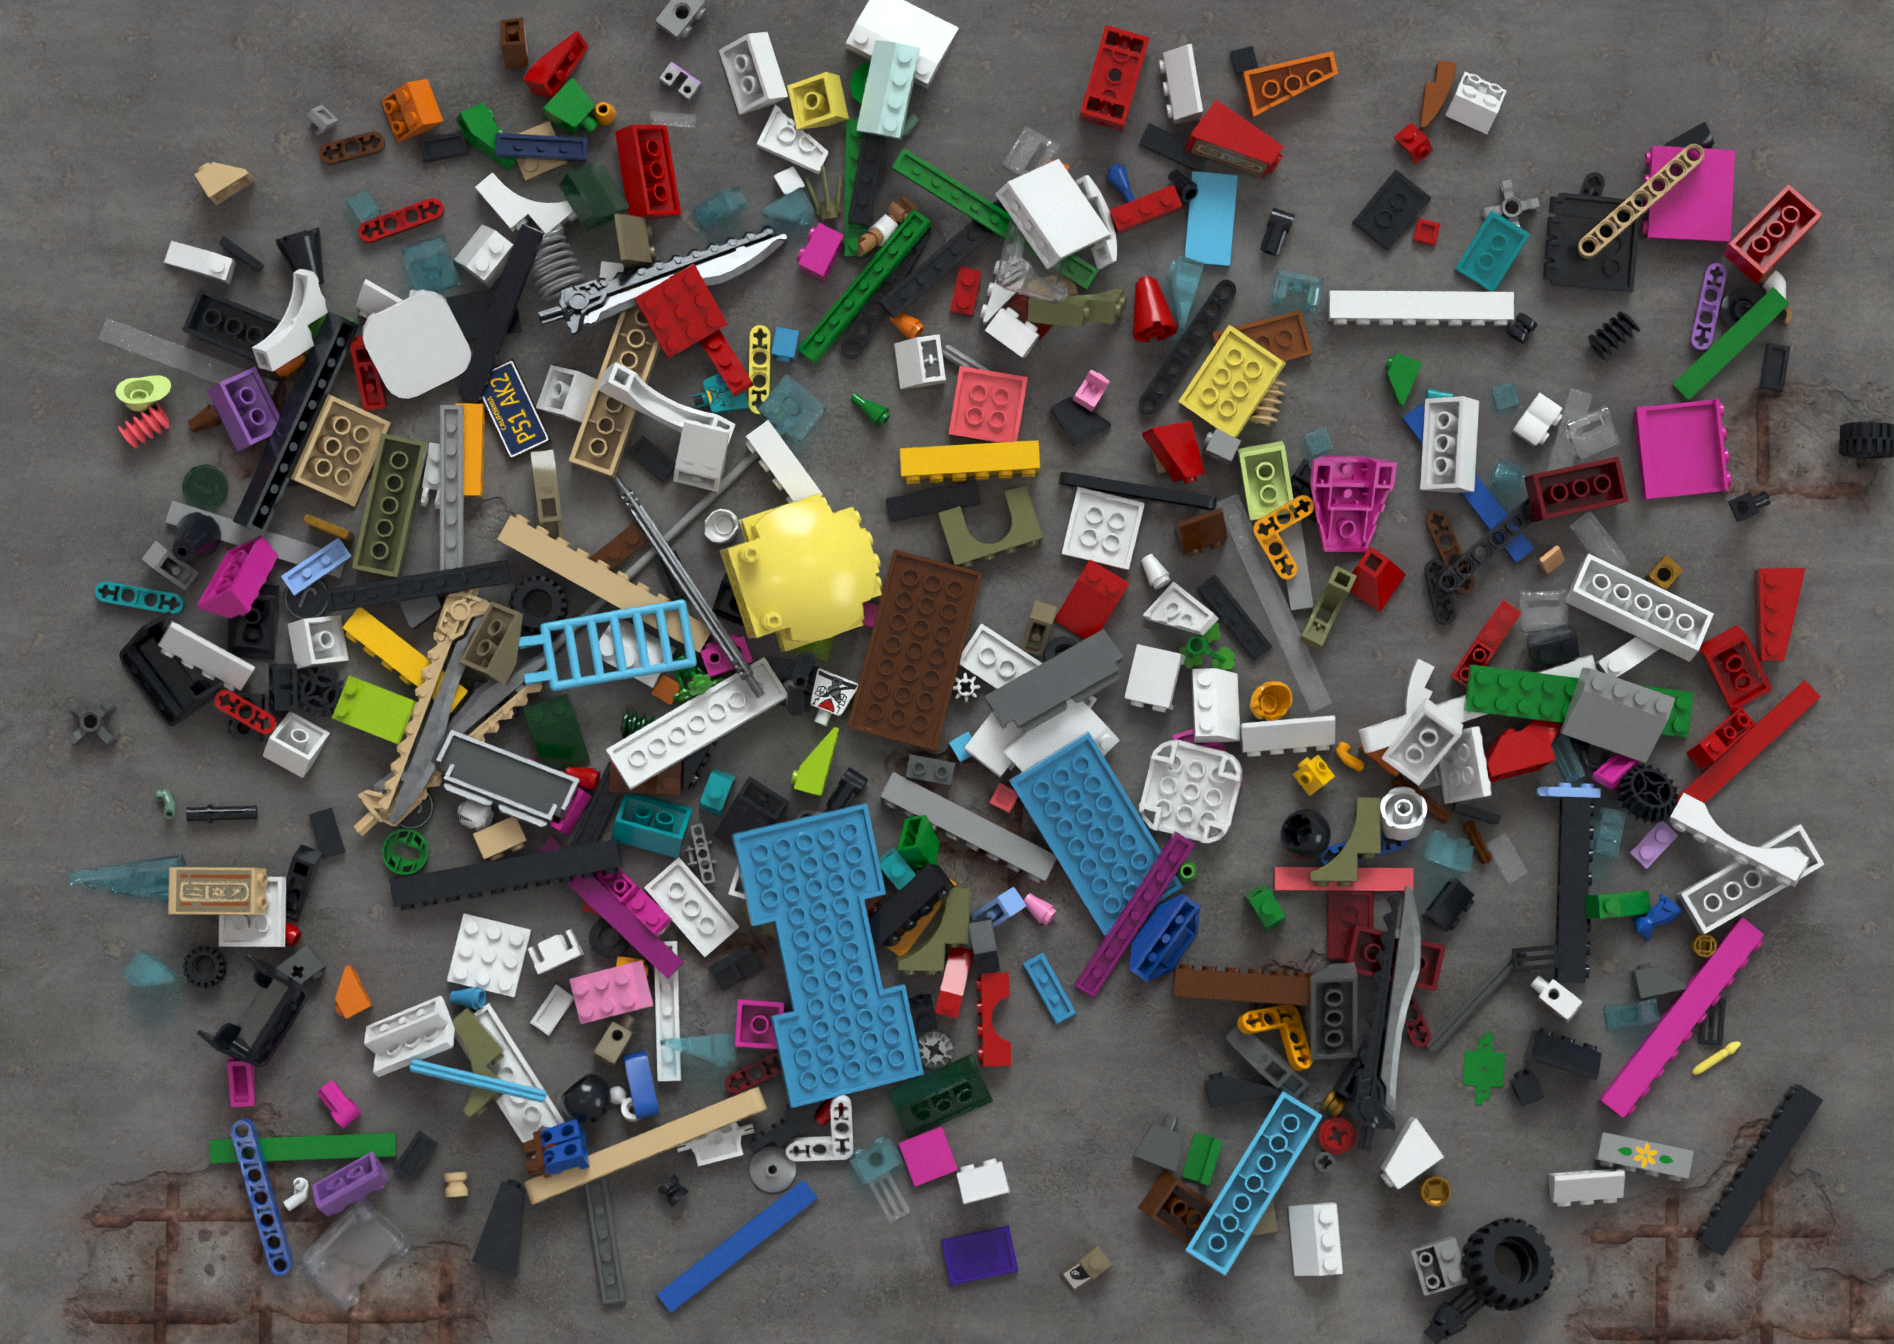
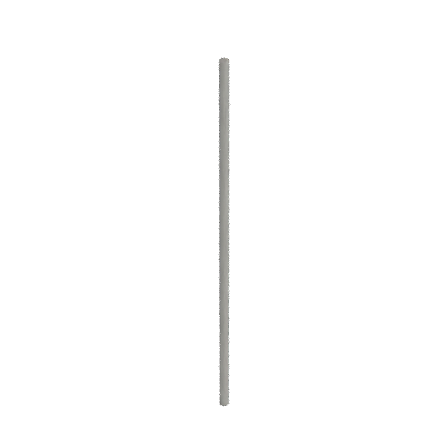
(669, 536)

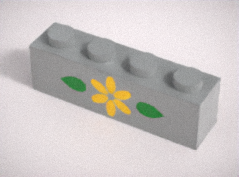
(1643, 1154)

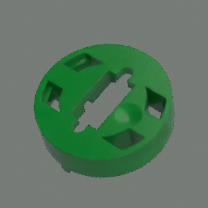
(401, 862)

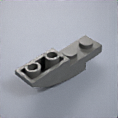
(1267, 1062)

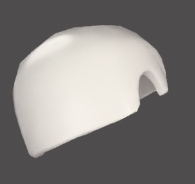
(721, 526)

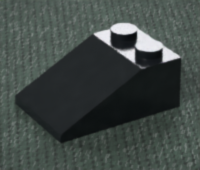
(256, 632)

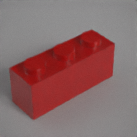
(1145, 209)

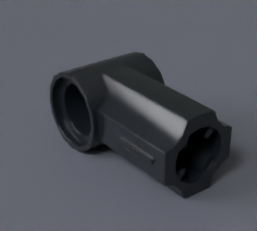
(1278, 226)
(849, 787)

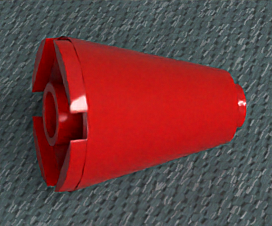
(1151, 312)

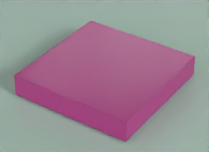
(928, 1156)

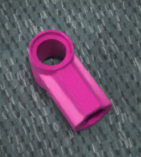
(341, 1107)

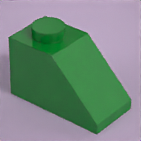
(1401, 376)

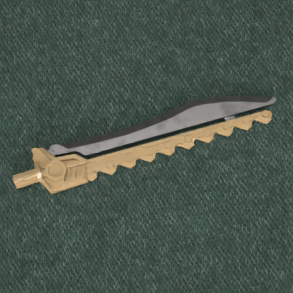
(452, 625)
(478, 705)

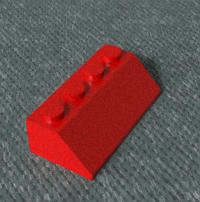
(648, 171)

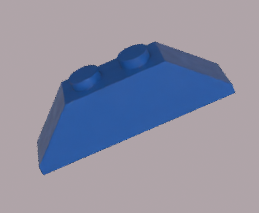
(1164, 937)

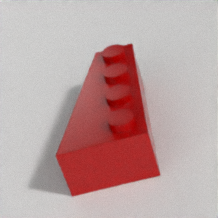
(1775, 609)

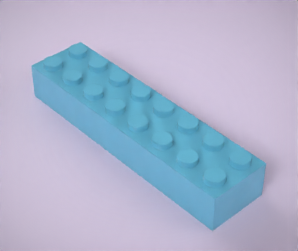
(1254, 1183)

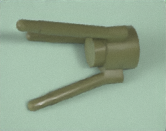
(828, 209)

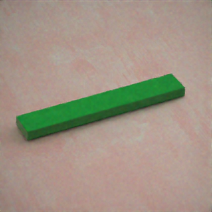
(1731, 343)

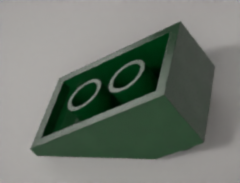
(557, 733)

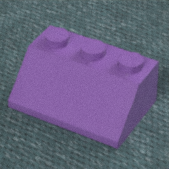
(245, 408)
(349, 1184)

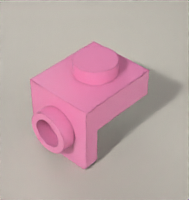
(1091, 390)

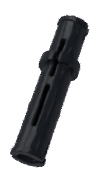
(194, 813)

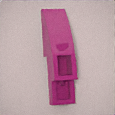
(635, 900)

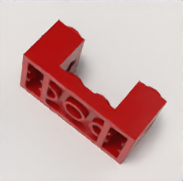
(1109, 101)

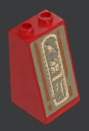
(1234, 142)

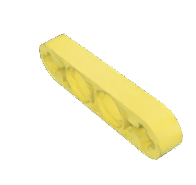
(755, 369)

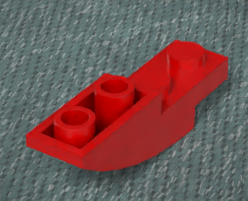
(1487, 640)

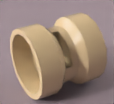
(456, 1186)

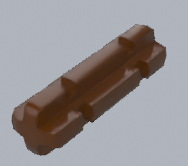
(1477, 841)

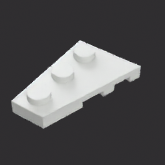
(1181, 611)

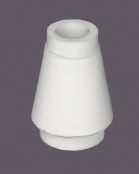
(1155, 572)

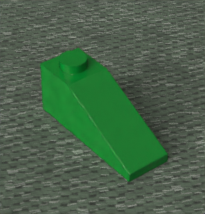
(1617, 904)

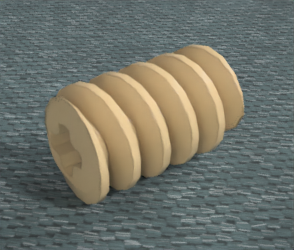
(1266, 408)

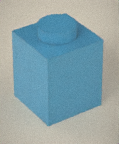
(785, 344)

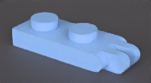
(1565, 790)

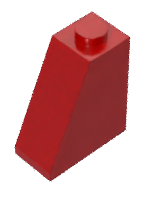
(1176, 450)

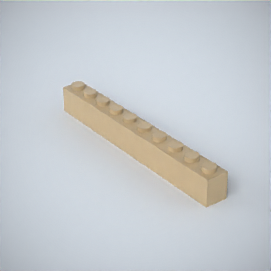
(594, 576)

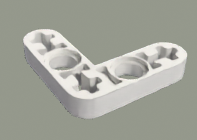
(832, 1142)

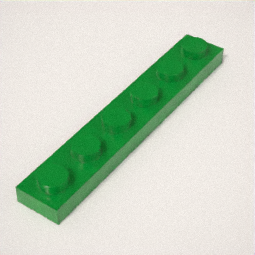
(852, 231)

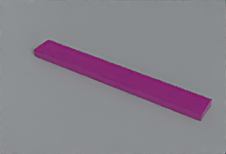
(1134, 914)
(622, 919)

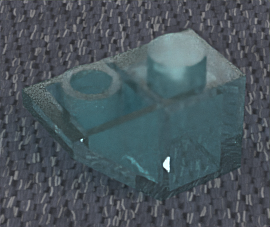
(720, 206)

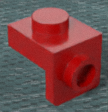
(1414, 142)

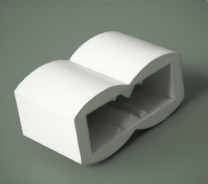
(1537, 420)

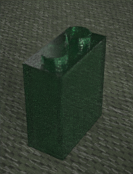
(592, 195)

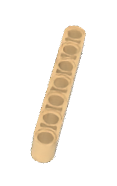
(1646, 191)

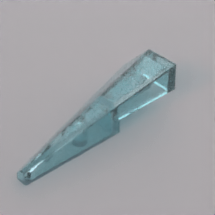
(133, 878)

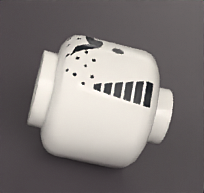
(475, 815)

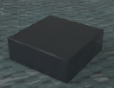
(1244, 59)

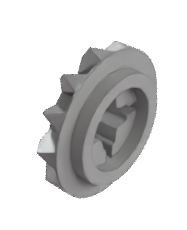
(945, 1047)

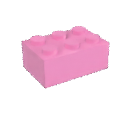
(611, 992)

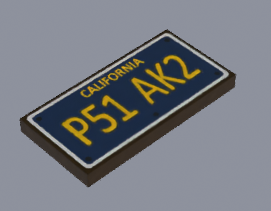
(514, 411)

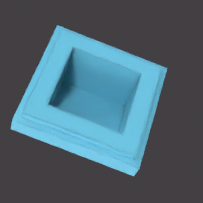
(958, 746)

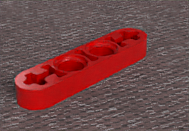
(402, 224)

